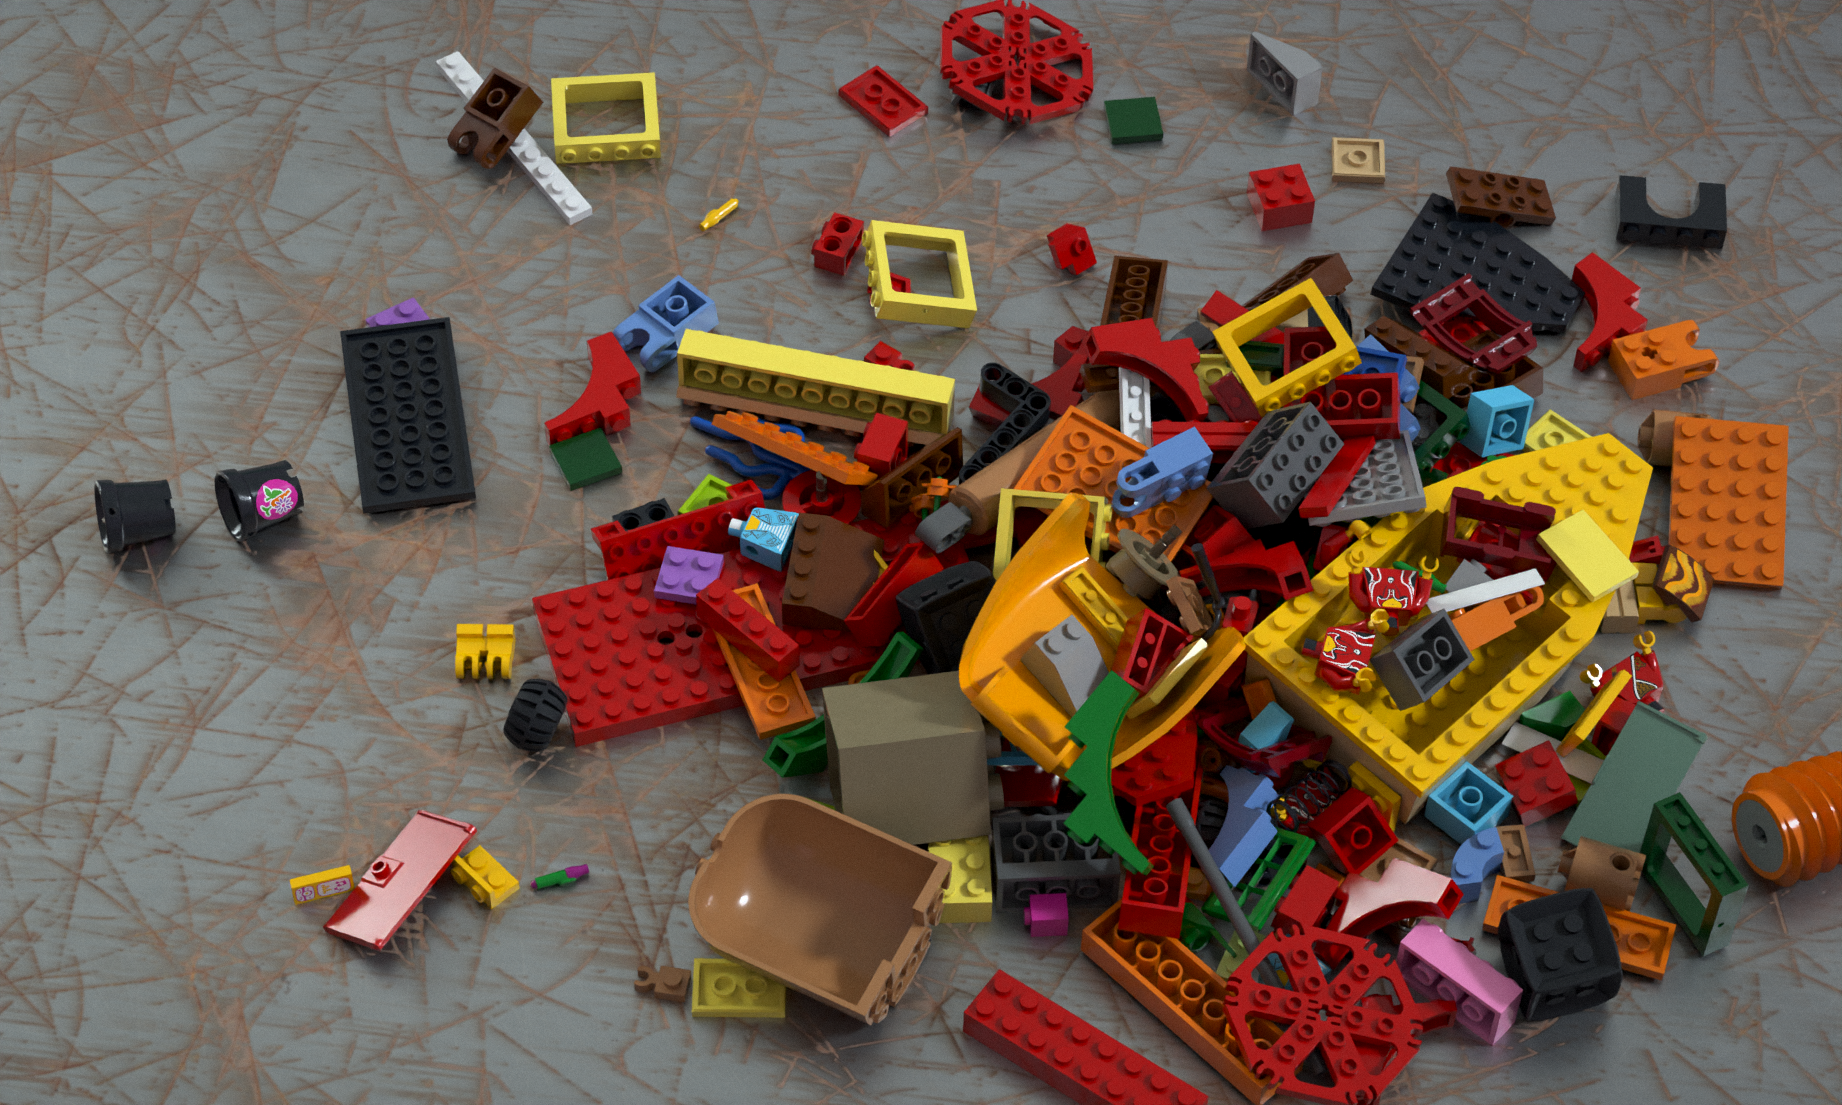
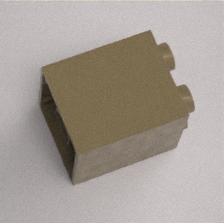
(912, 758)

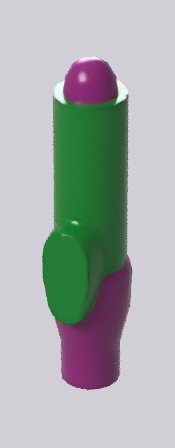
(561, 877)

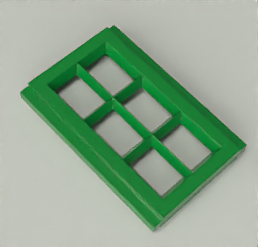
(1276, 889)

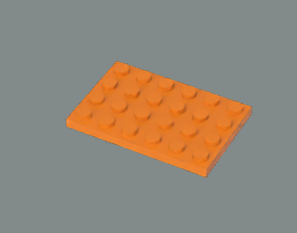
(1086, 460)
(1730, 498)

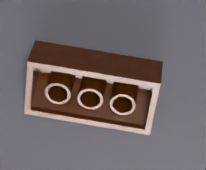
(1325, 270)
(1441, 368)
(891, 495)

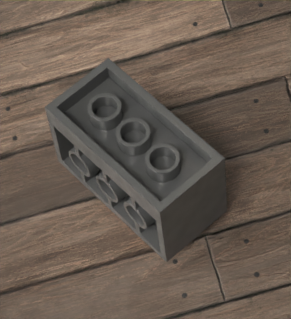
(1276, 465)
(1039, 858)

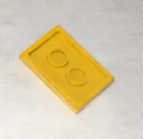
(1593, 713)

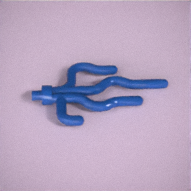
(775, 465)

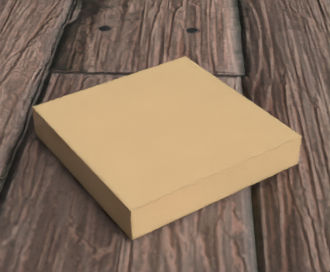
(1358, 160)

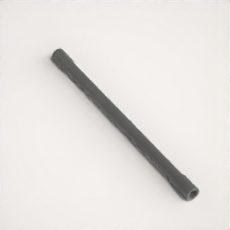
(1185, 824)

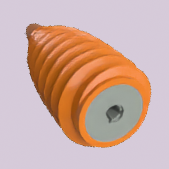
(1792, 820)

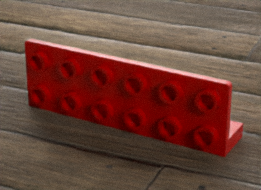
(696, 530)

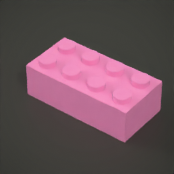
(1449, 971)

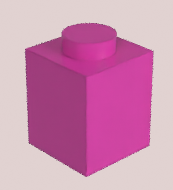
(1047, 915)

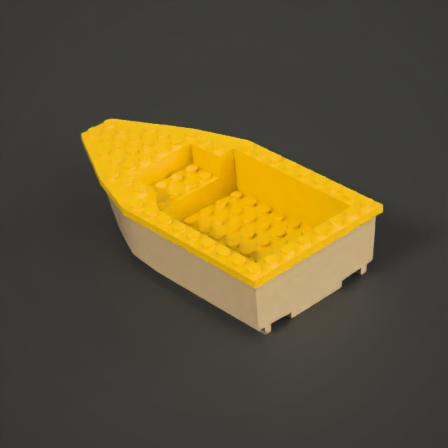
(1510, 674)

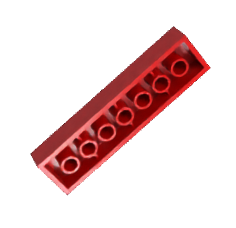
(1157, 901)
(1068, 1050)

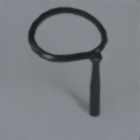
(1210, 582)

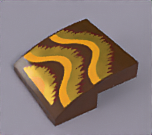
(1683, 582)

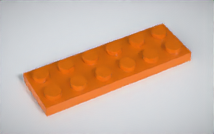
(791, 447)
(770, 704)
(1640, 939)

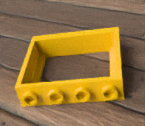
(1302, 380)

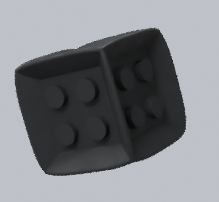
(942, 612)
(1560, 953)

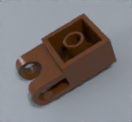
(494, 118)

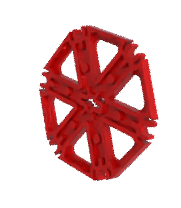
(999, 63)
(1307, 1031)

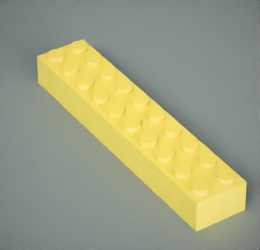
(815, 380)

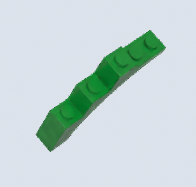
(805, 748)
(1096, 815)

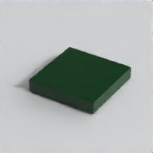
(1133, 120)
(585, 459)

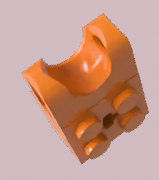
(1660, 359)
(1493, 617)

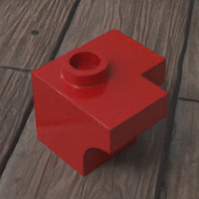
(1071, 248)

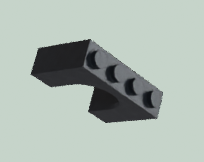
(1641, 223)

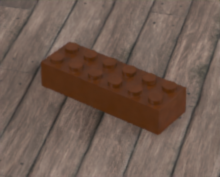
(1135, 290)

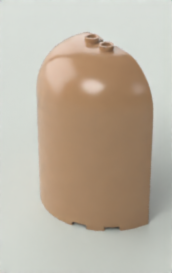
(819, 903)

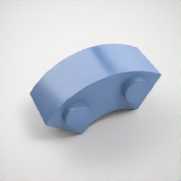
(1475, 861)

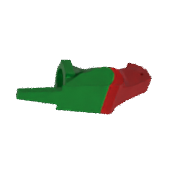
(1198, 930)

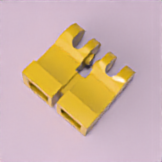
(1648, 601)
(474, 645)

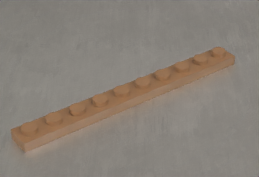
(798, 415)

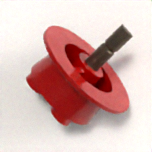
(822, 495)

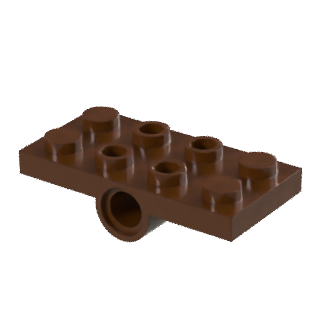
(1500, 196)

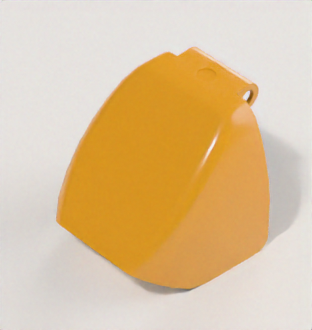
(1028, 606)

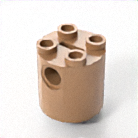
(1656, 435)
(1605, 869)

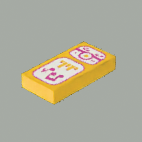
(322, 884)

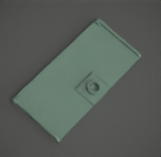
(1638, 771)

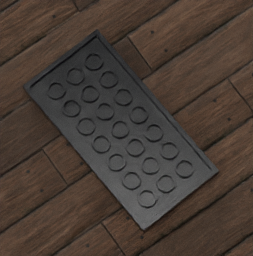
(407, 415)

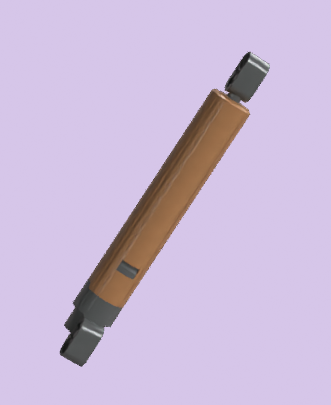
(976, 501)

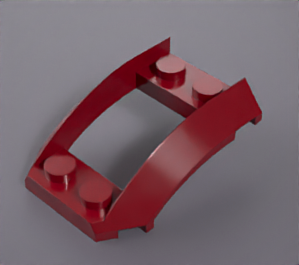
(1516, 334)
(1298, 746)

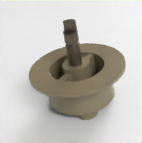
(1143, 564)

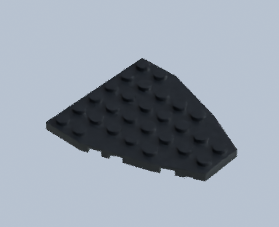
(1451, 244)

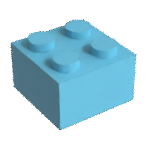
(1498, 420)
(1468, 803)

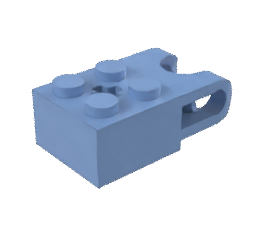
(663, 320)
(1163, 473)

